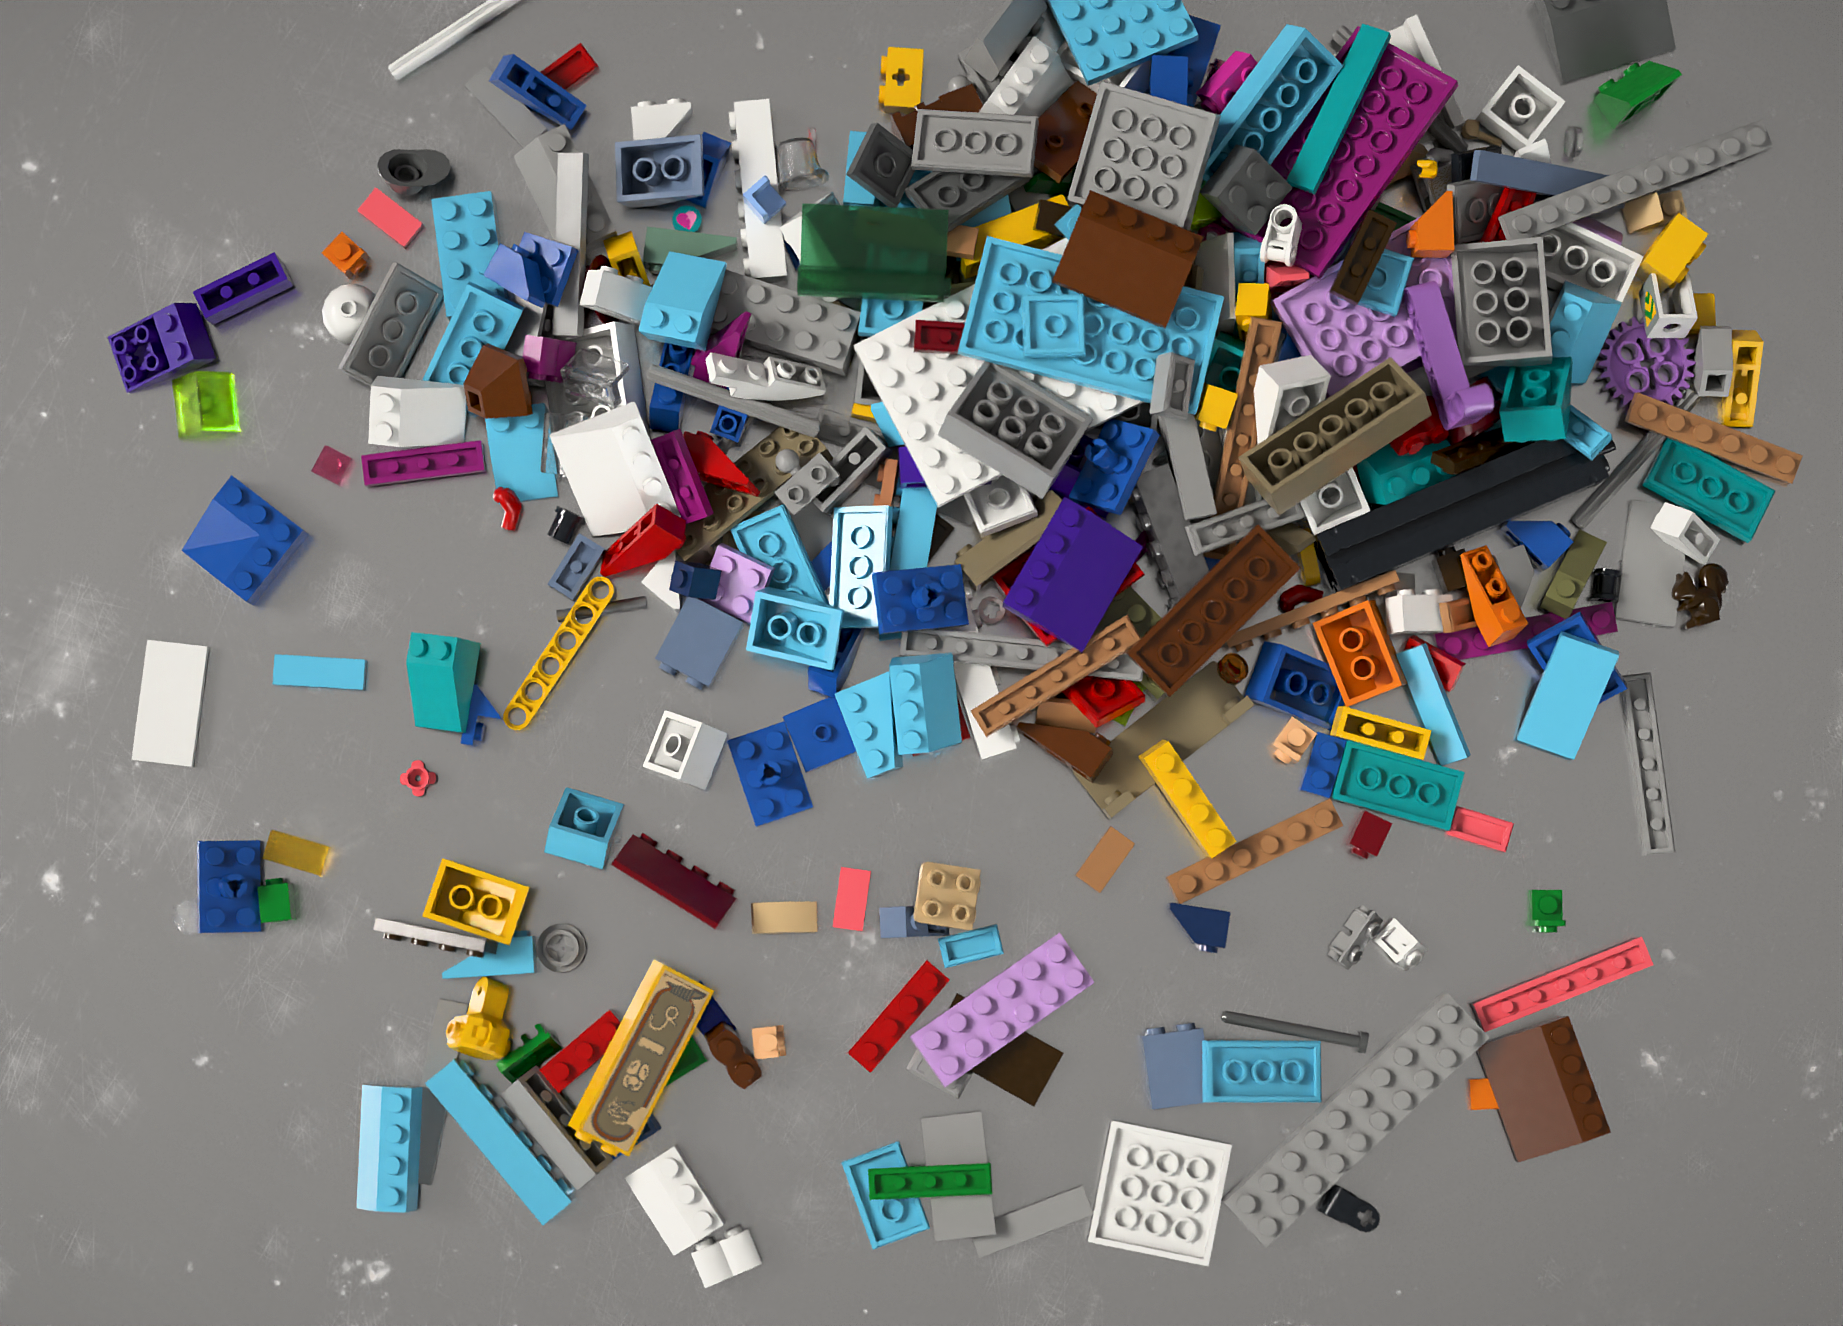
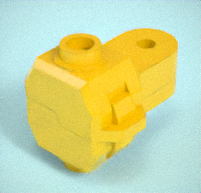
(482, 1030)

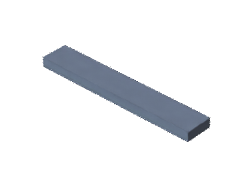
(1528, 174)

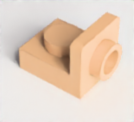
(1292, 741)

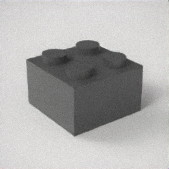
(1245, 189)

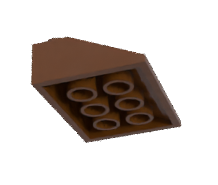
(1127, 259)
(1543, 1089)

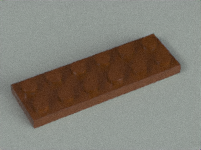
(1213, 610)

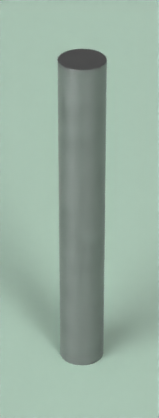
(612, 607)

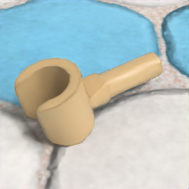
(1471, 132)

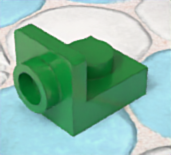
(1546, 910)

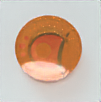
(1232, 668)

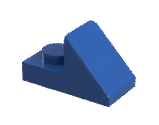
(479, 708)

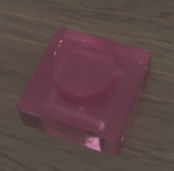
(332, 465)

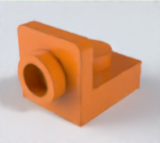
(346, 255)

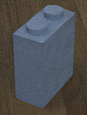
(698, 643)
(1173, 1066)

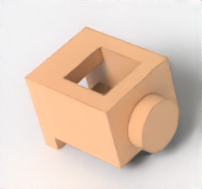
(768, 1042)

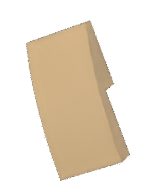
(784, 917)

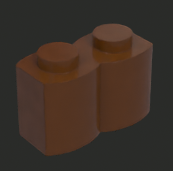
(730, 1052)

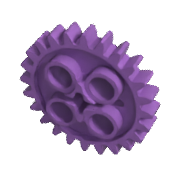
(1618, 370)

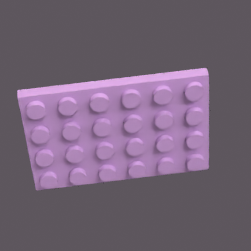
(1354, 338)

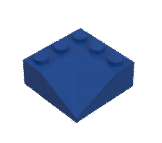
(243, 540)

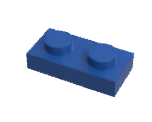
(1323, 765)

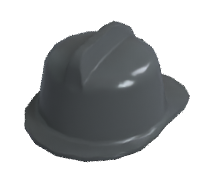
(412, 169)

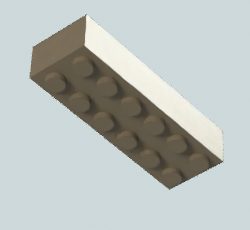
(1335, 435)

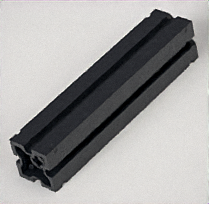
(1456, 510)

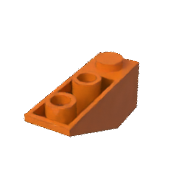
(1491, 598)

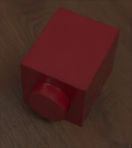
(1368, 835)

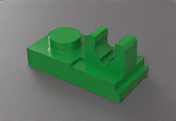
(532, 1053)

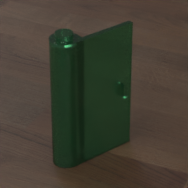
(885, 261)

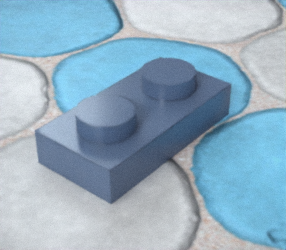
(576, 567)

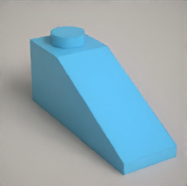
(512, 959)

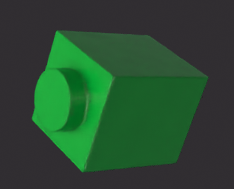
(276, 901)

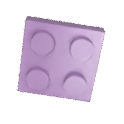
(738, 581)

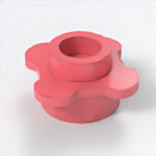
(418, 787)

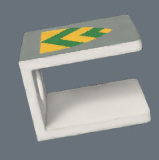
(1653, 313)

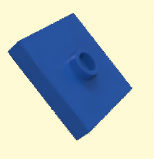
(819, 734)

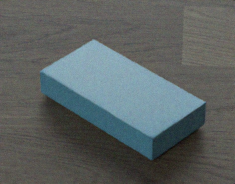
(970, 946)

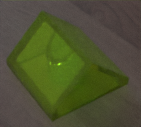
(205, 404)

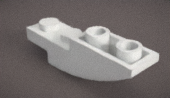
(768, 381)

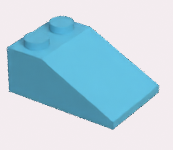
(683, 301)
(517, 455)
(794, 628)

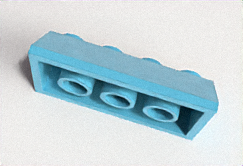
(389, 1148)

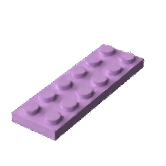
(1001, 1010)

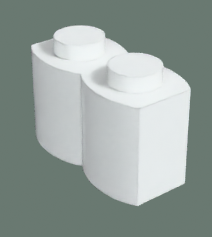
(726, 1257)

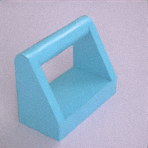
(1247, 261)

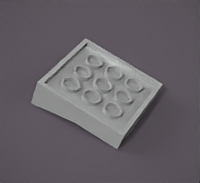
(1145, 153)

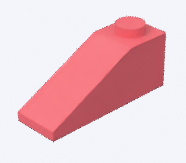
(1283, 278)

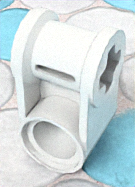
(1281, 242)

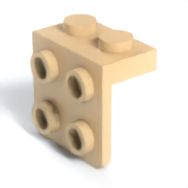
(947, 895)

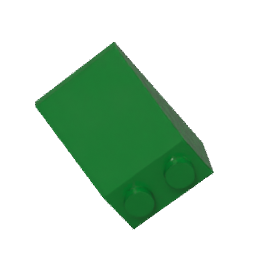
(1634, 91)

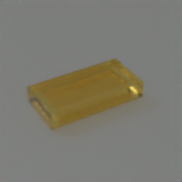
(296, 852)

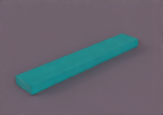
(1338, 108)

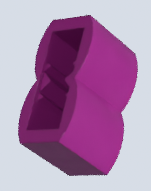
(547, 357)

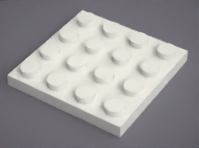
(1159, 1193)

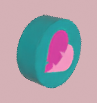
(687, 219)

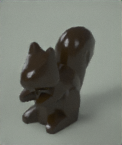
(1706, 599)

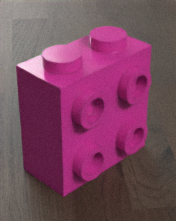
(1225, 82)

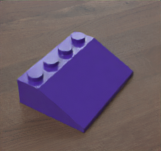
(1072, 575)

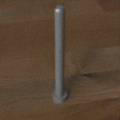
(1358, 1041)

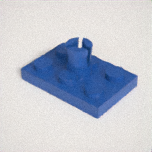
(1113, 466)
(920, 599)
(1576, 625)
(770, 774)
(228, 886)

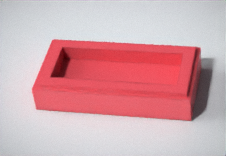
(390, 217)
(1480, 829)
(851, 899)

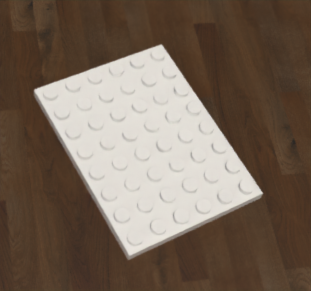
(924, 386)

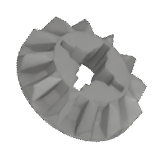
(550, 957)

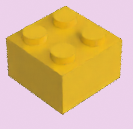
(1671, 252)

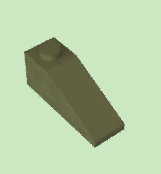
(1573, 574)

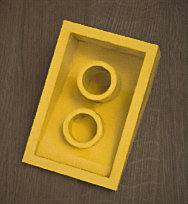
(475, 901)

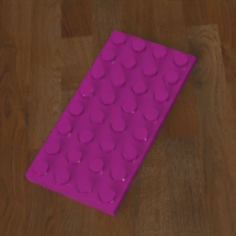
(1383, 132)

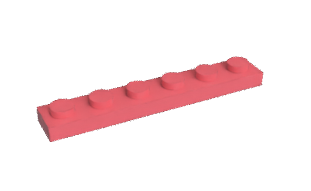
(1562, 984)

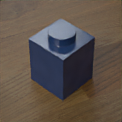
(695, 580)

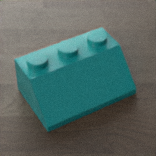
(1392, 476)

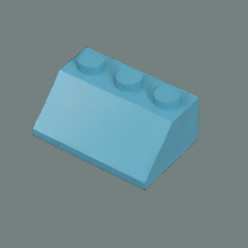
(1580, 327)
(925, 702)

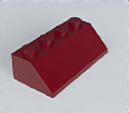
(675, 881)

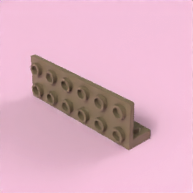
(734, 506)
(1185, 719)

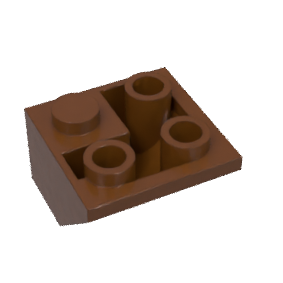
(498, 385)

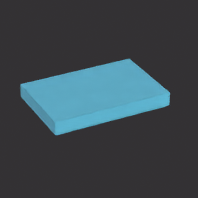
(886, 1218)

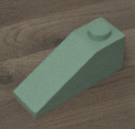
(661, 241)

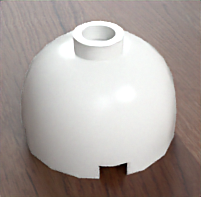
(345, 310)

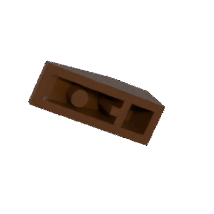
(1072, 747)

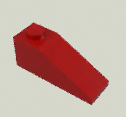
(715, 466)
(645, 542)

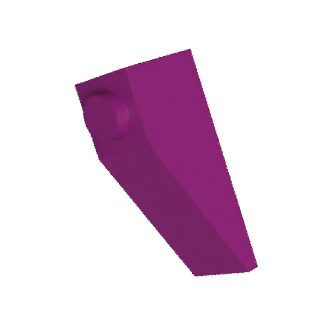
(726, 342)

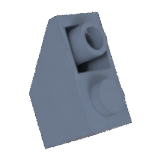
(900, 923)

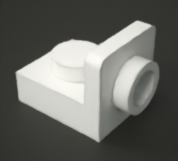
(1400, 945)

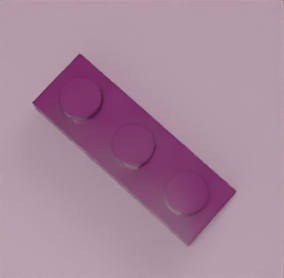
(682, 476)

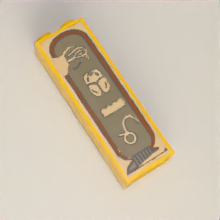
(640, 1059)

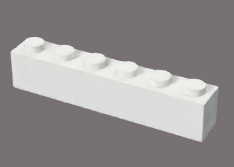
(757, 159)
(976, 685)

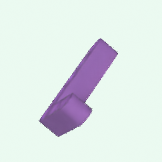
(1454, 398)

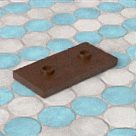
(1063, 131)

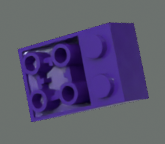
(161, 346)

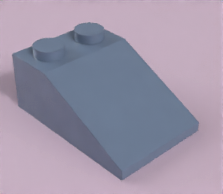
(659, 170)

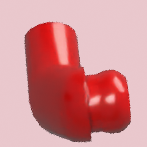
(511, 505)
(1296, 595)

